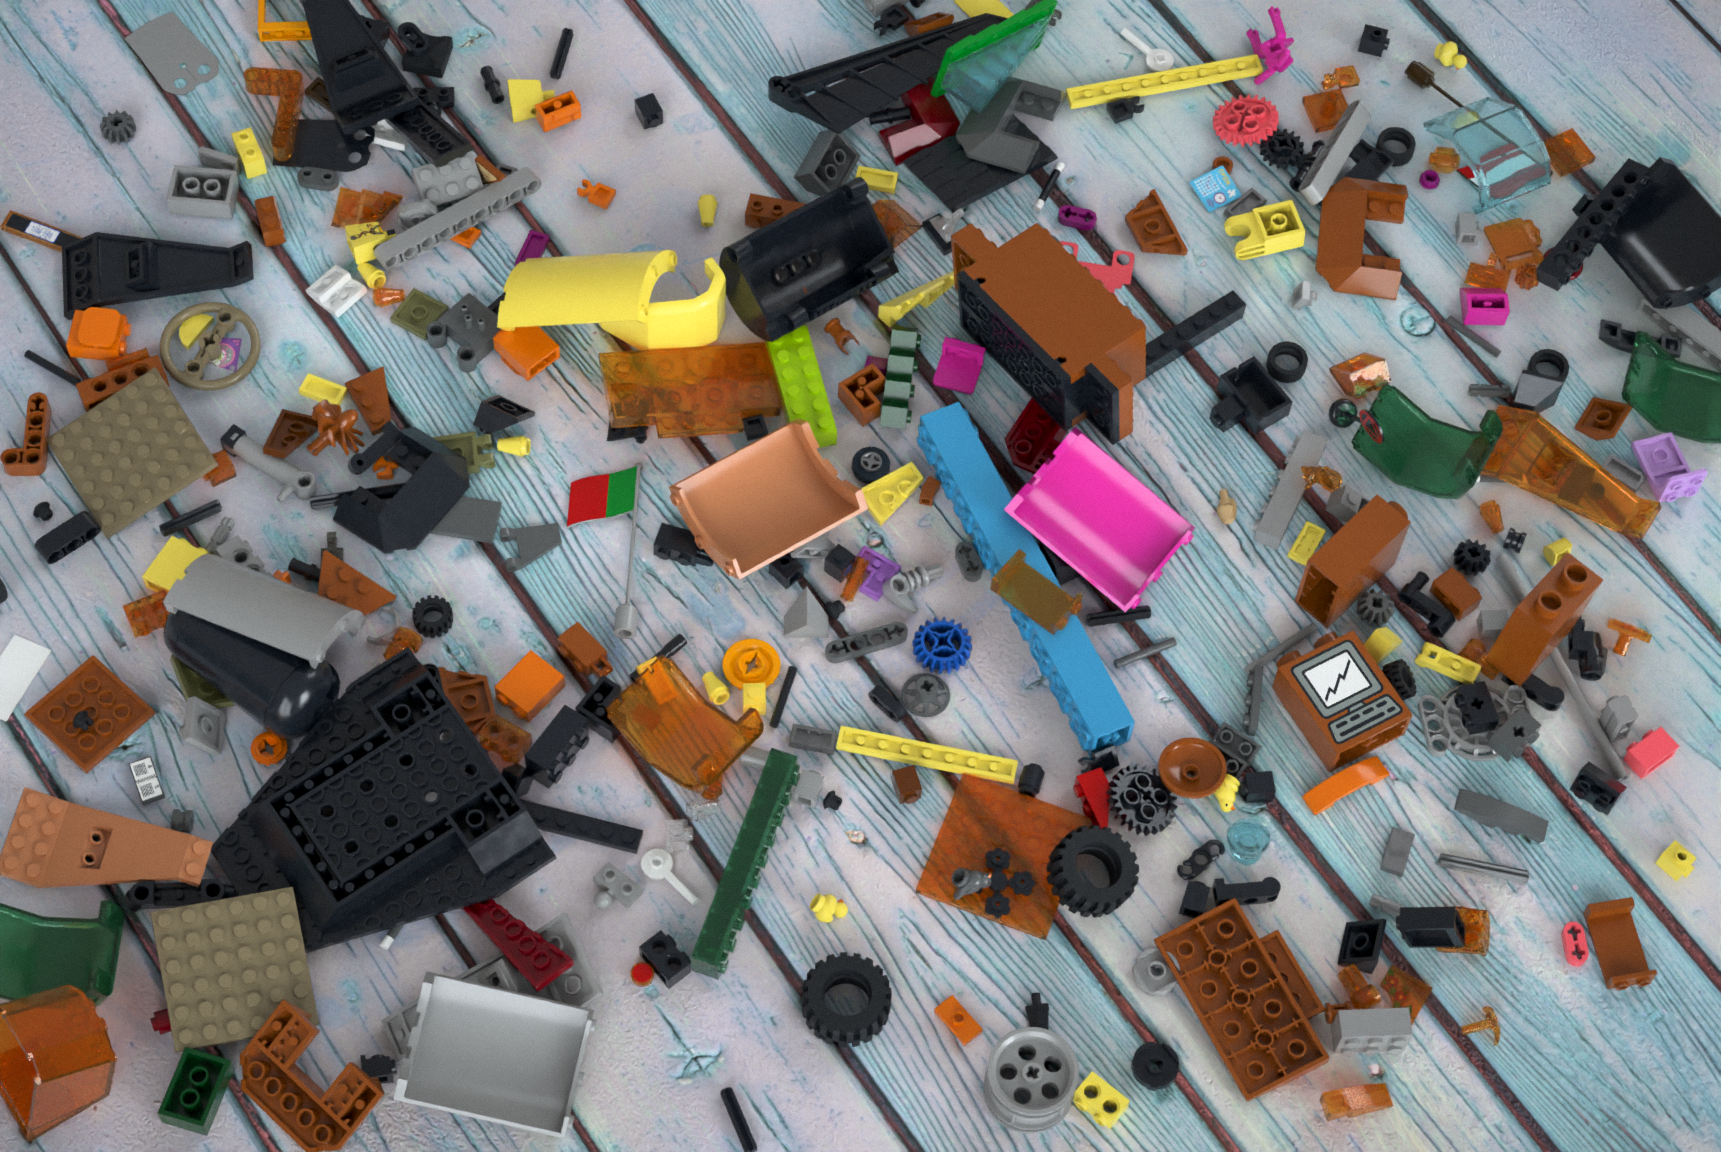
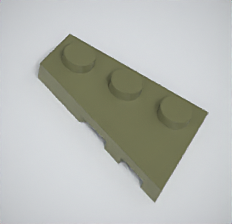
(195, 686)

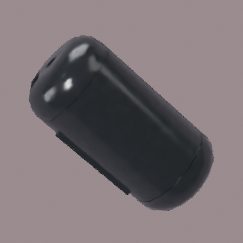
(258, 678)

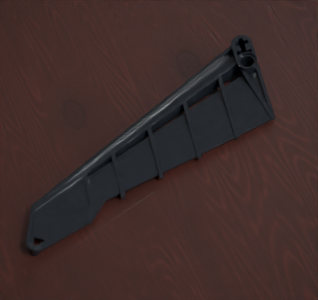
(866, 92)

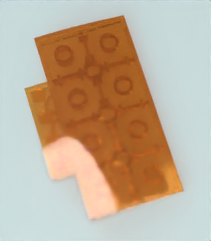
(690, 388)

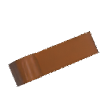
(31, 452)

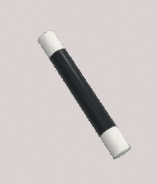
(1048, 186)

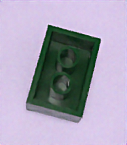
(196, 1091)

